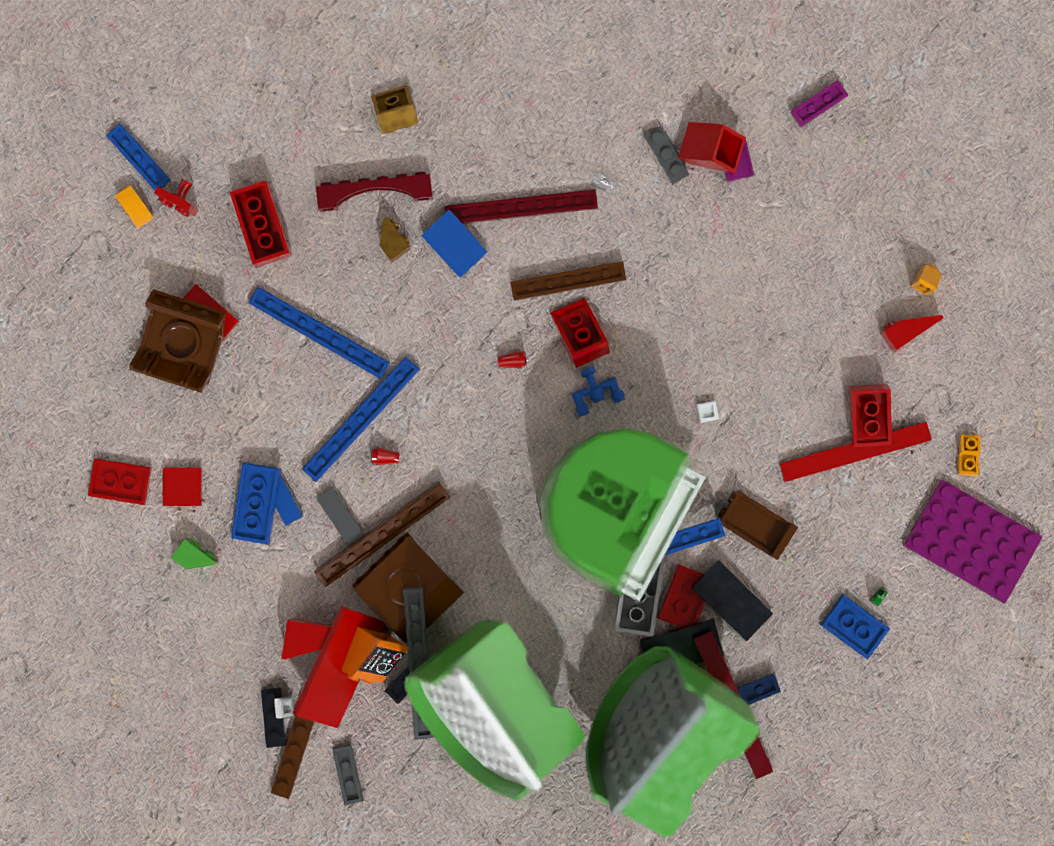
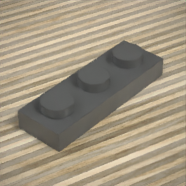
(666, 155)

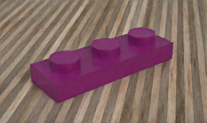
(819, 104)

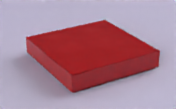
(182, 486)

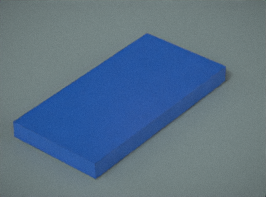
(256, 503)

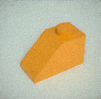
(927, 279)

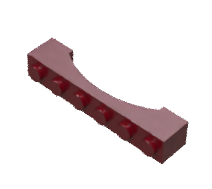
(332, 196)

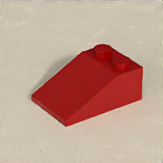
(580, 332)
(870, 415)

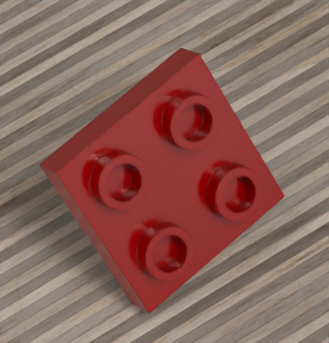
(177, 199)

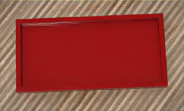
(328, 687)

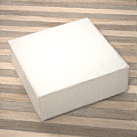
(707, 411)
(284, 707)

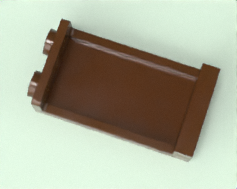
(757, 524)

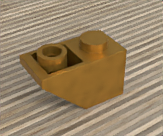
(391, 241)

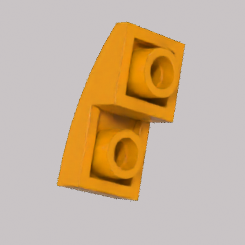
(133, 206)
(969, 455)

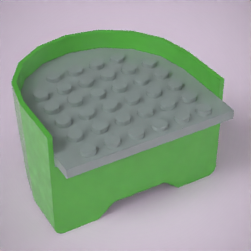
(663, 737)

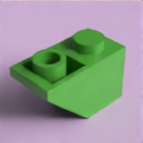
(191, 556)

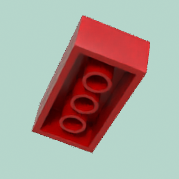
(260, 224)

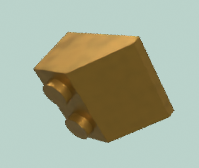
(394, 110)

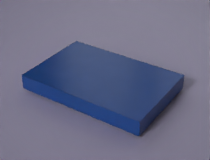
(454, 243)
(855, 626)

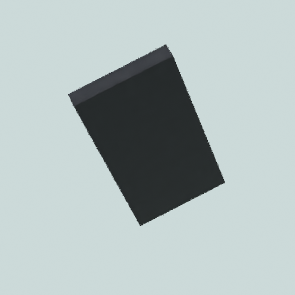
(732, 600)
(682, 640)

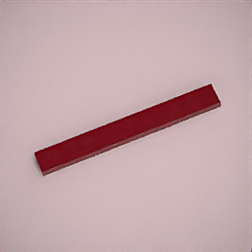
(524, 206)
(717, 668)

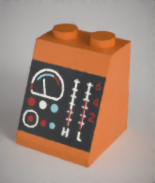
(372, 655)

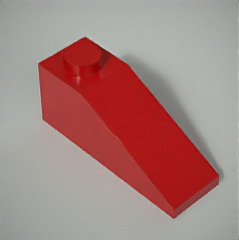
(904, 331)

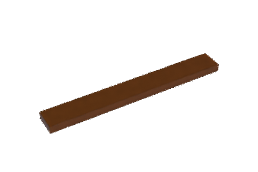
(382, 534)

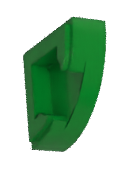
(879, 596)

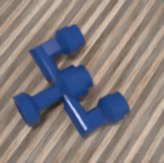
(595, 391)

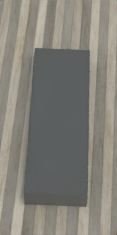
(340, 516)
(348, 774)

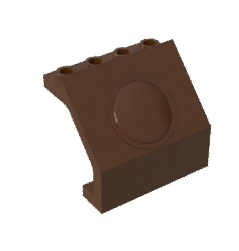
(173, 350)
(406, 567)

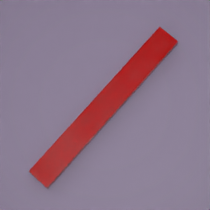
(848, 454)

